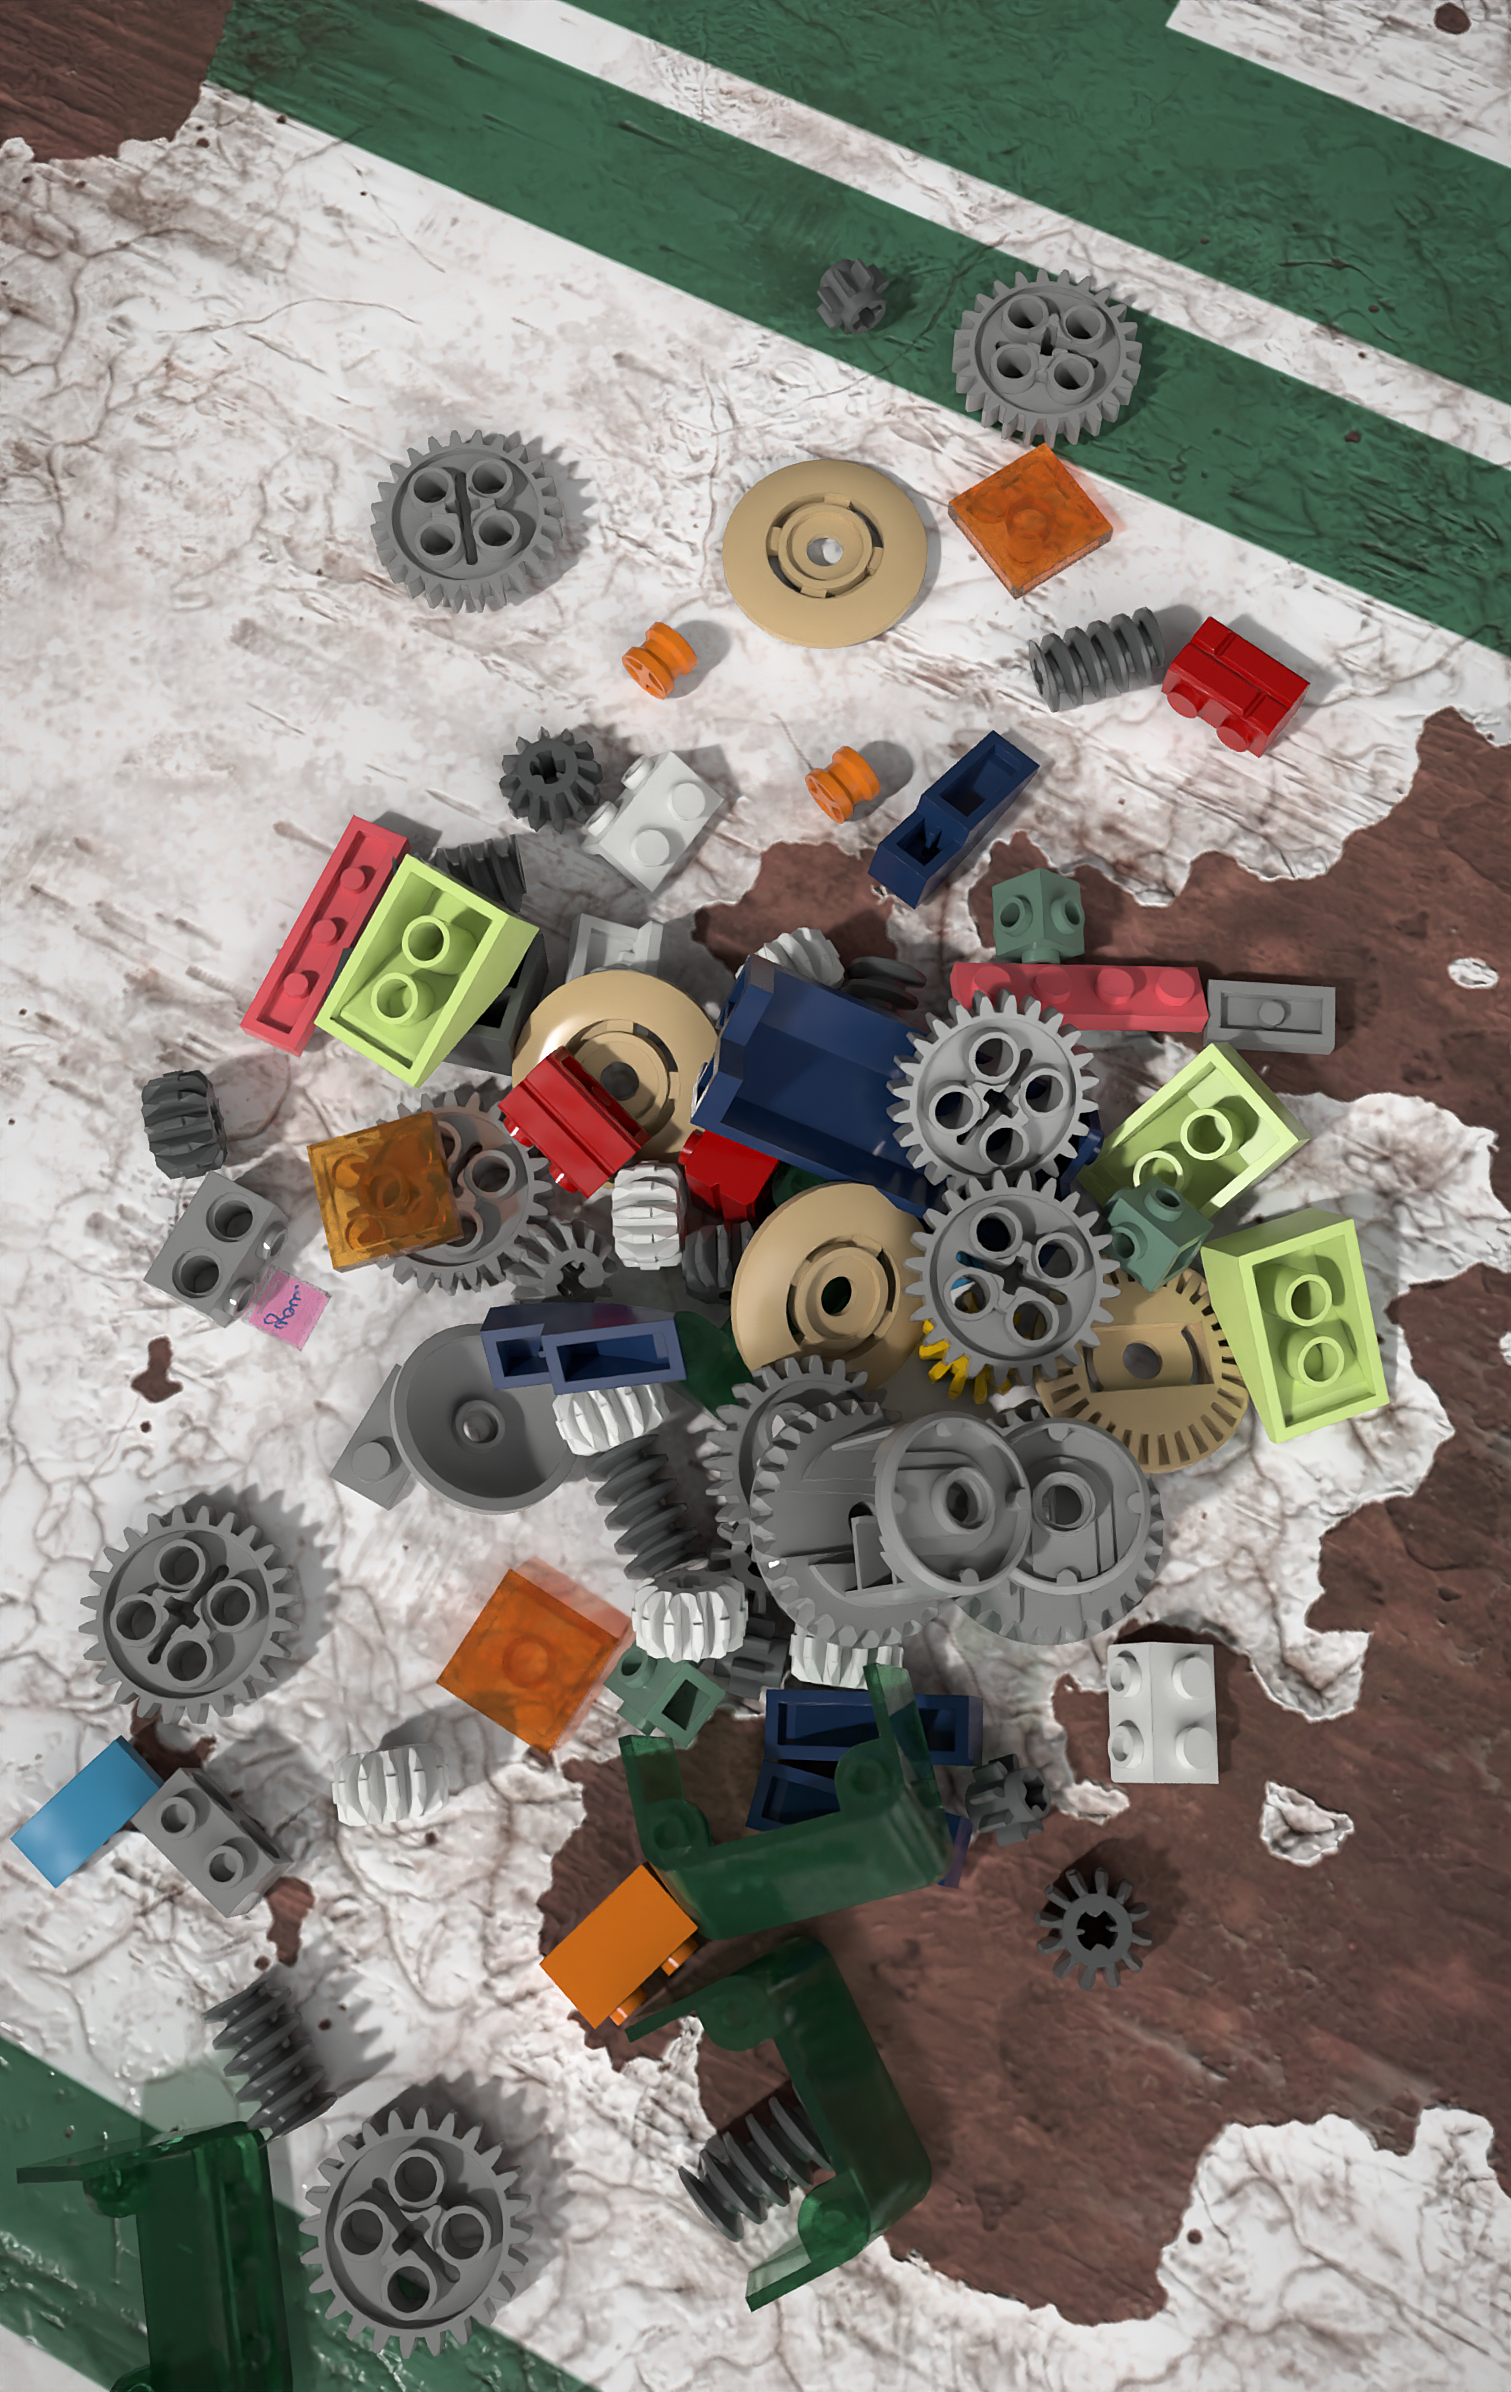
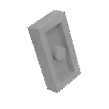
(1270, 1016)
(371, 1458)

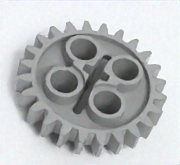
(1046, 358)
(520, 512)
(948, 1064)
(498, 1215)
(1031, 1222)
(749, 1430)
(147, 1577)
(366, 2273)

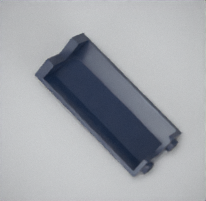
(807, 1084)

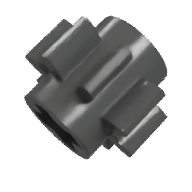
(852, 296)
(756, 1662)
(1007, 1800)

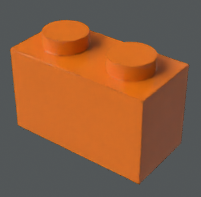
(621, 1947)

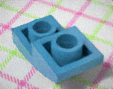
(87, 1811)

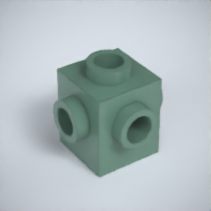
(1038, 918)
(1153, 1232)
(663, 1694)

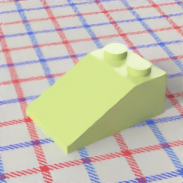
(423, 971)
(1203, 1133)
(1298, 1320)

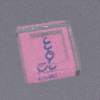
(286, 1307)

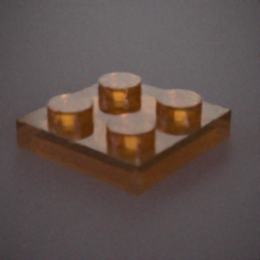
(1030, 521)
(385, 1192)
(529, 1662)

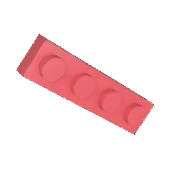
(329, 921)
(1094, 994)

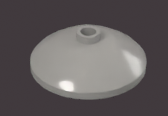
(519, 1446)

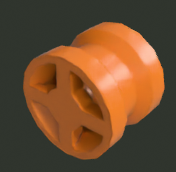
(660, 660)
(843, 784)

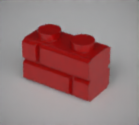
(1233, 688)
(572, 1123)
(728, 1177)

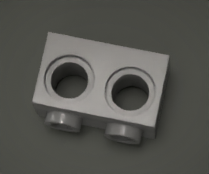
(203, 1242)
(212, 1841)

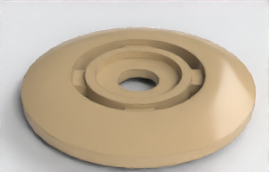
(839, 601)
(597, 1025)
(807, 1243)
(1160, 1418)

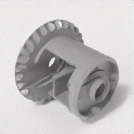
(915, 1543)
(1094, 1551)

